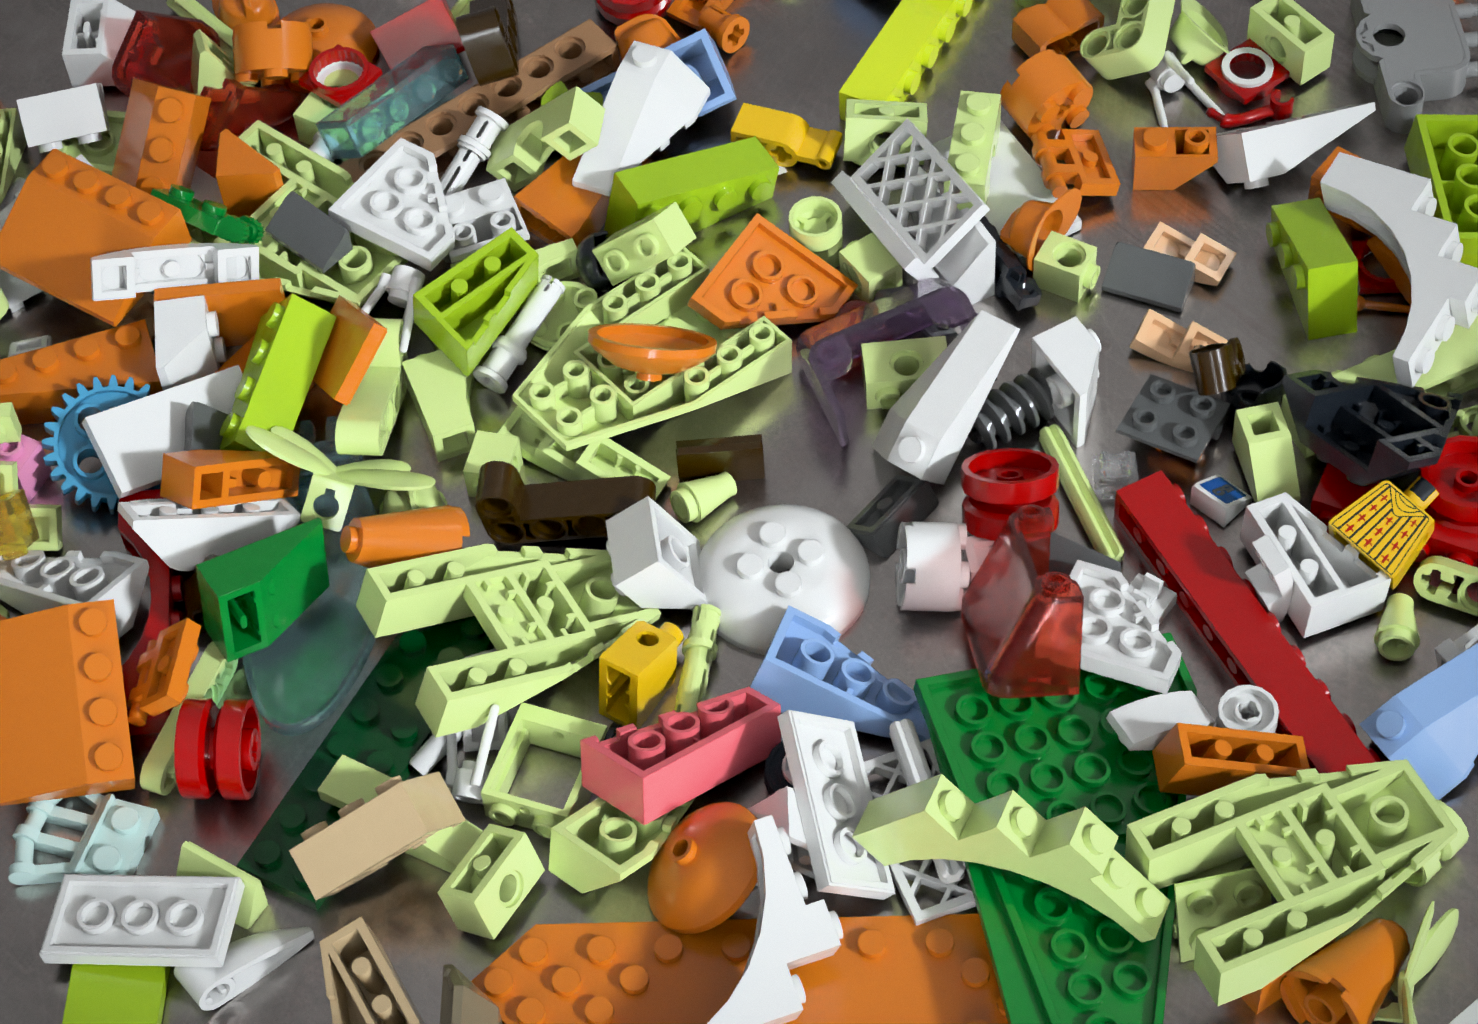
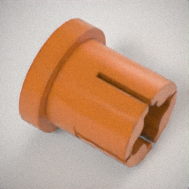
(724, 28)

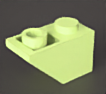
(1265, 451)

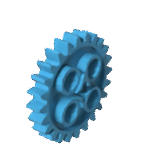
(73, 444)

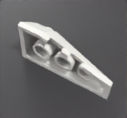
(1275, 148)
(971, 261)

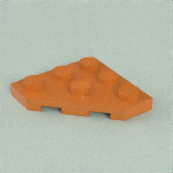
(770, 278)

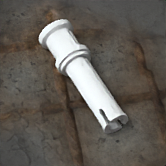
(472, 149)
(510, 348)

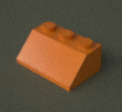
(160, 137)

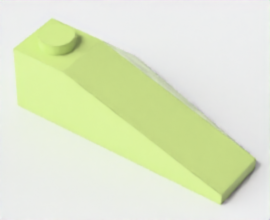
(605, 844)

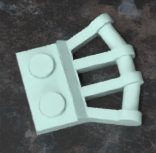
(110, 843)

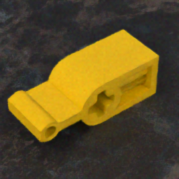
(787, 136)

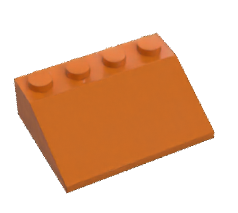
(77, 214)
(63, 705)

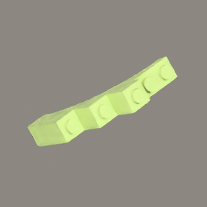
(444, 392)
(1007, 833)

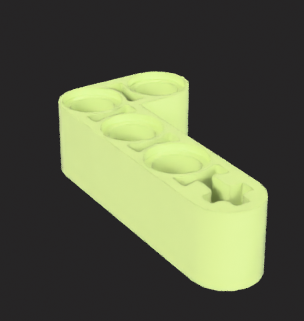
(1133, 43)
(371, 415)

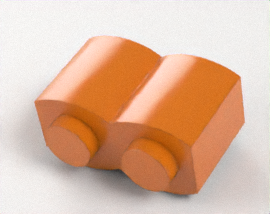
(1055, 26)

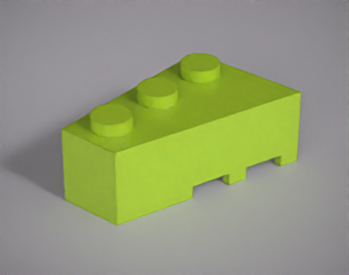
(1316, 267)
(477, 298)

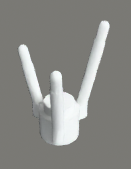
(1171, 77)
(400, 287)
(470, 779)

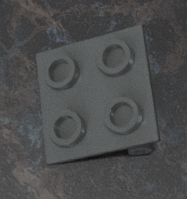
(1173, 418)

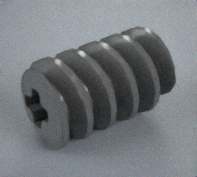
(1012, 405)

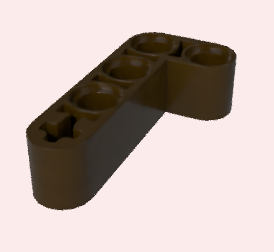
(490, 39)
(551, 510)

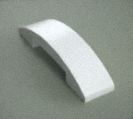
(175, 265)

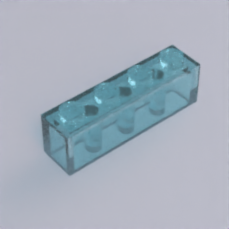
(392, 101)

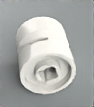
(1248, 709)

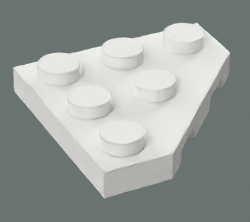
(400, 206)
(1121, 633)

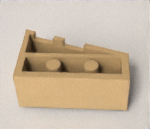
(374, 832)
(363, 980)

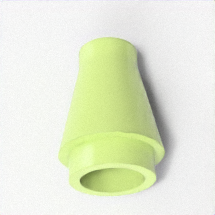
(701, 496)
(1397, 631)

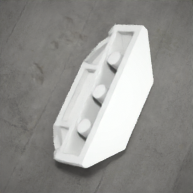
(188, 536)

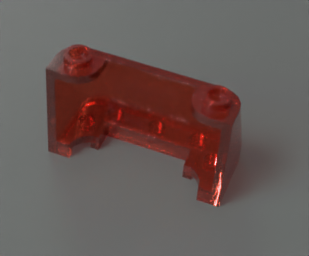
(161, 53)
(1023, 617)

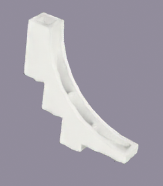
(1400, 213)
(784, 939)

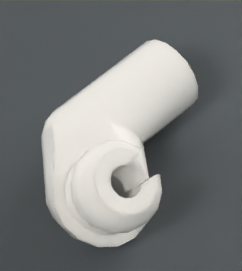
(430, 753)

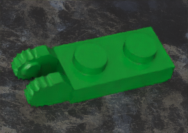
(211, 216)

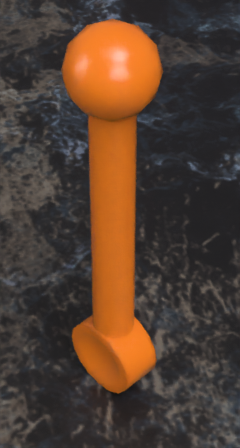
(1362, 303)

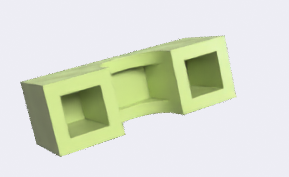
(565, 124)
(975, 141)

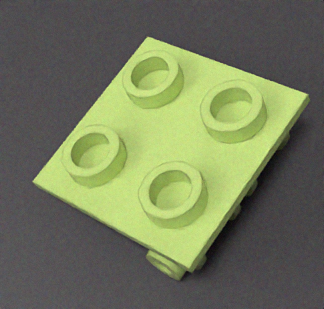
(1214, 902)

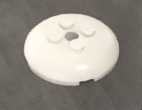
(824, 577)

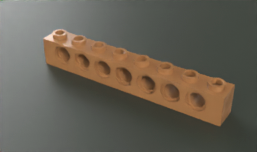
(574, 58)

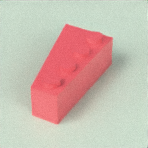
(681, 755)

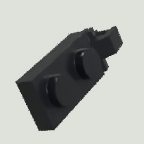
(1010, 275)

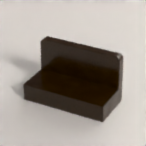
(709, 457)

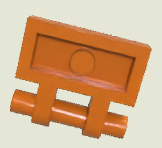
(1085, 159)
(164, 671)

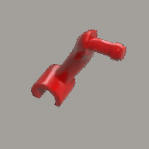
(1275, 110)

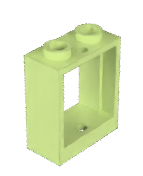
(547, 730)

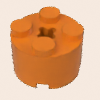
(271, 52)
(1047, 94)

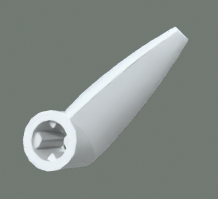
(244, 965)

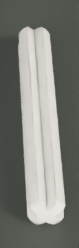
(916, 769)

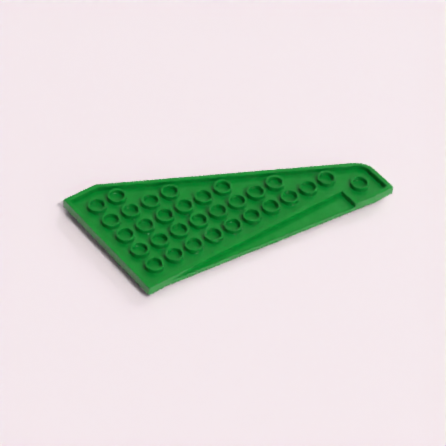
(1058, 753)

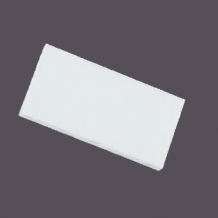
(1012, 180)
(137, 434)
(831, 800)
(142, 920)

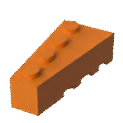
(41, 376)

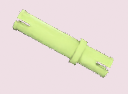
(698, 653)

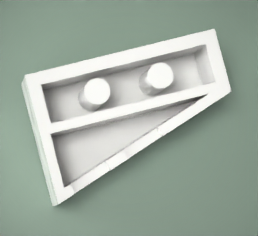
(1328, 578)

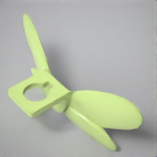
(372, 473)
(1425, 953)

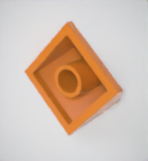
(244, 176)

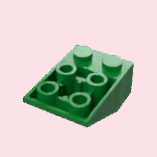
(262, 588)

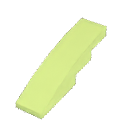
(586, 462)
(353, 780)

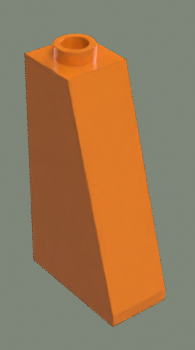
(559, 210)

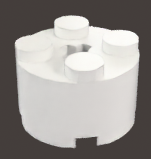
(931, 566)

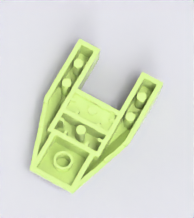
(322, 186)
(536, 607)
(1319, 843)

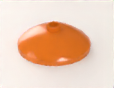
(335, 25)
(651, 348)
(703, 869)

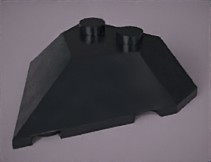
(1369, 426)

